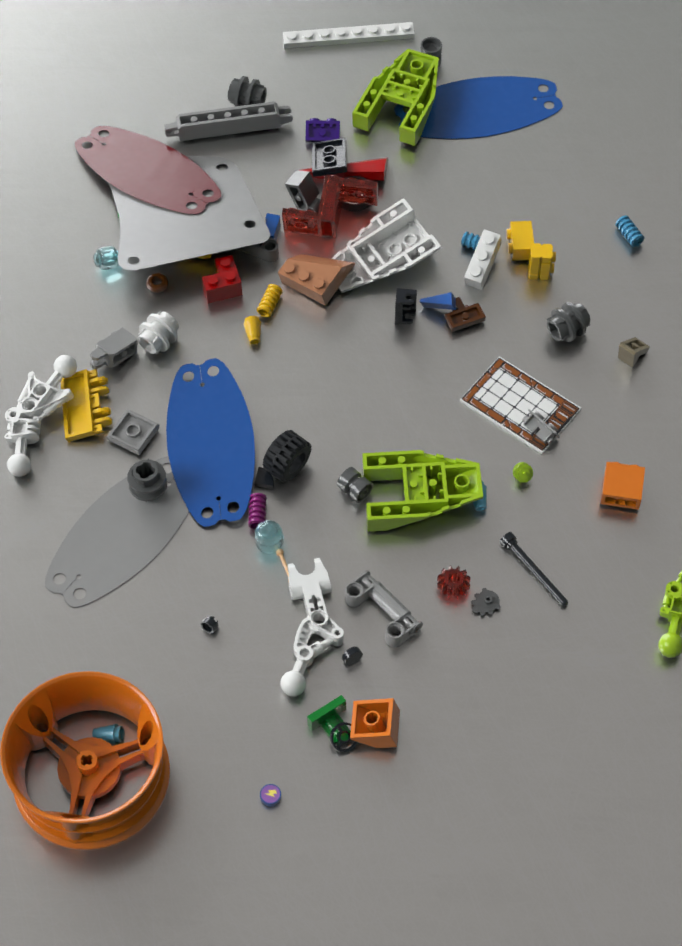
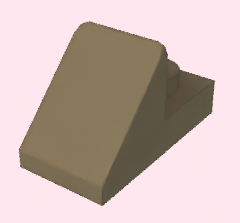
(631, 350)

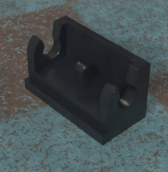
(405, 305)

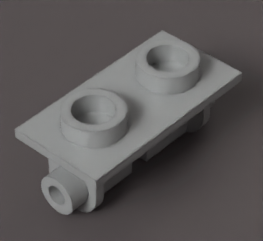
(546, 431)

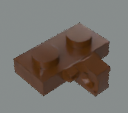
(464, 315)

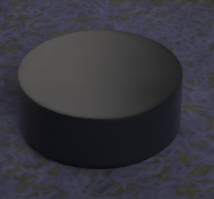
(352, 656)

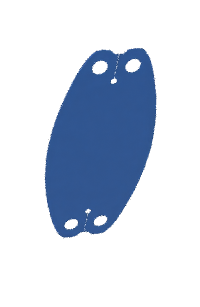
(486, 106)
(210, 442)

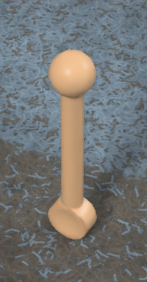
(279, 552)

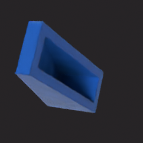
(442, 301)

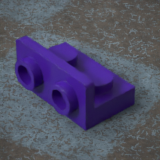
(322, 130)

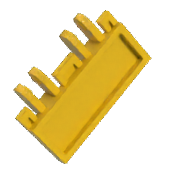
(79, 412)

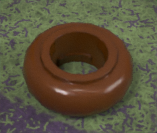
(157, 288)

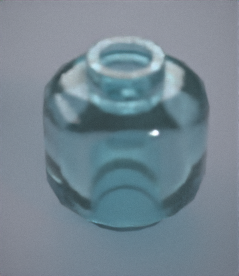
(106, 257)

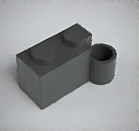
(303, 191)

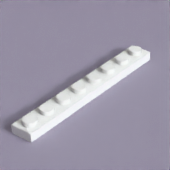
(348, 35)

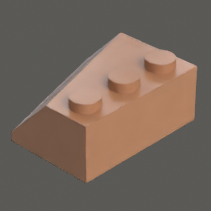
(314, 276)

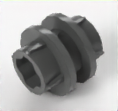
(246, 93)
(568, 322)
(147, 480)

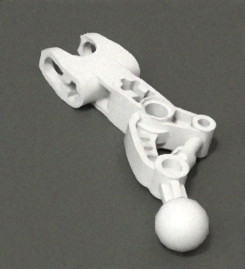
(311, 590)

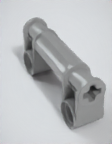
(404, 623)

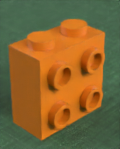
(622, 485)

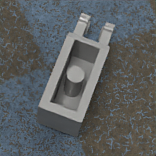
(114, 349)

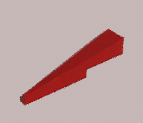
(369, 169)

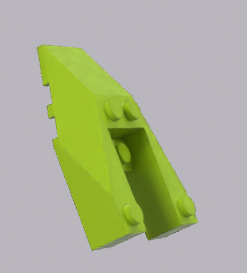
(406, 82)
(429, 482)

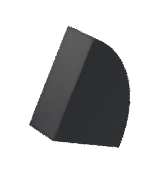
(264, 479)

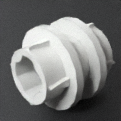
(158, 332)

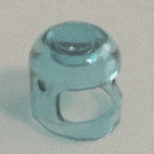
(268, 536)

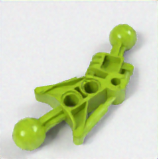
(671, 643)

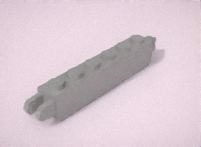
(229, 121)

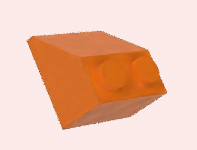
(375, 722)

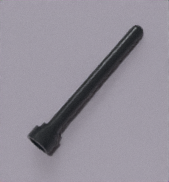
(509, 541)

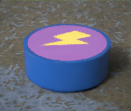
(270, 795)

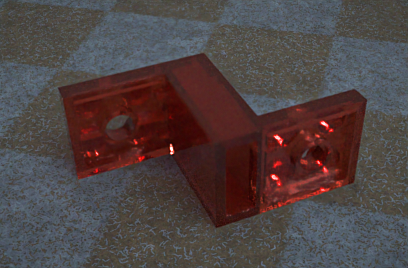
(326, 220)

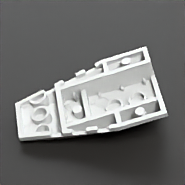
(386, 246)

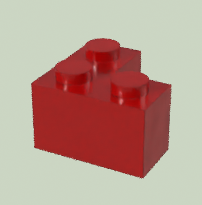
(224, 283)

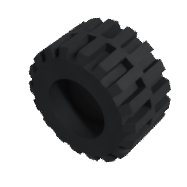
(287, 456)

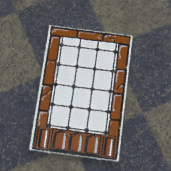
(506, 395)

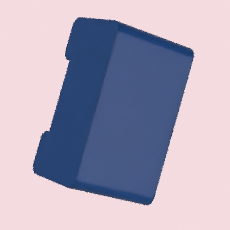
(273, 225)

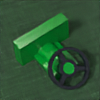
(332, 723)

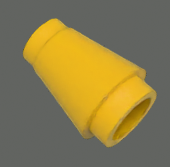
(253, 329)

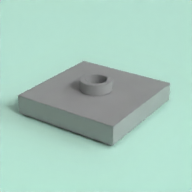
(133, 432)

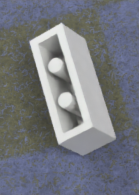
(482, 259)

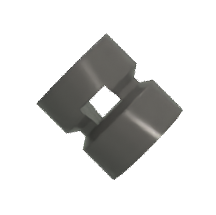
(433, 47)
(354, 484)

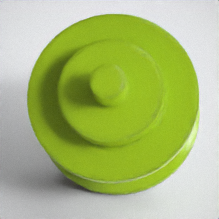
(523, 472)

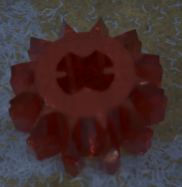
(446, 580)

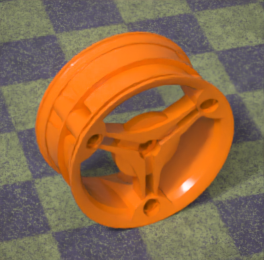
(64, 697)

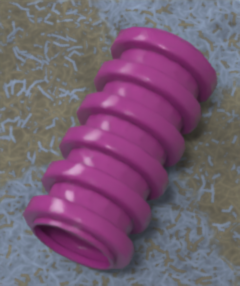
(257, 509)

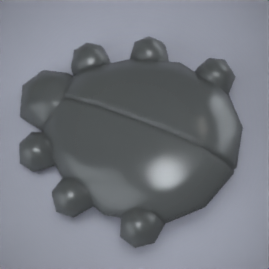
(485, 602)

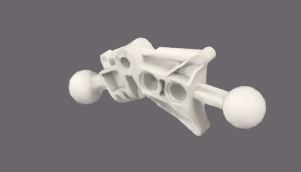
(34, 404)

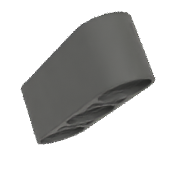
(266, 251)

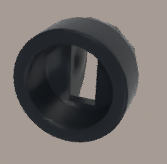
(209, 624)

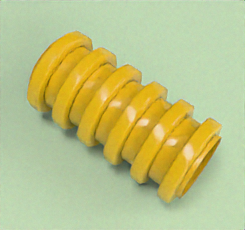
(269, 300)

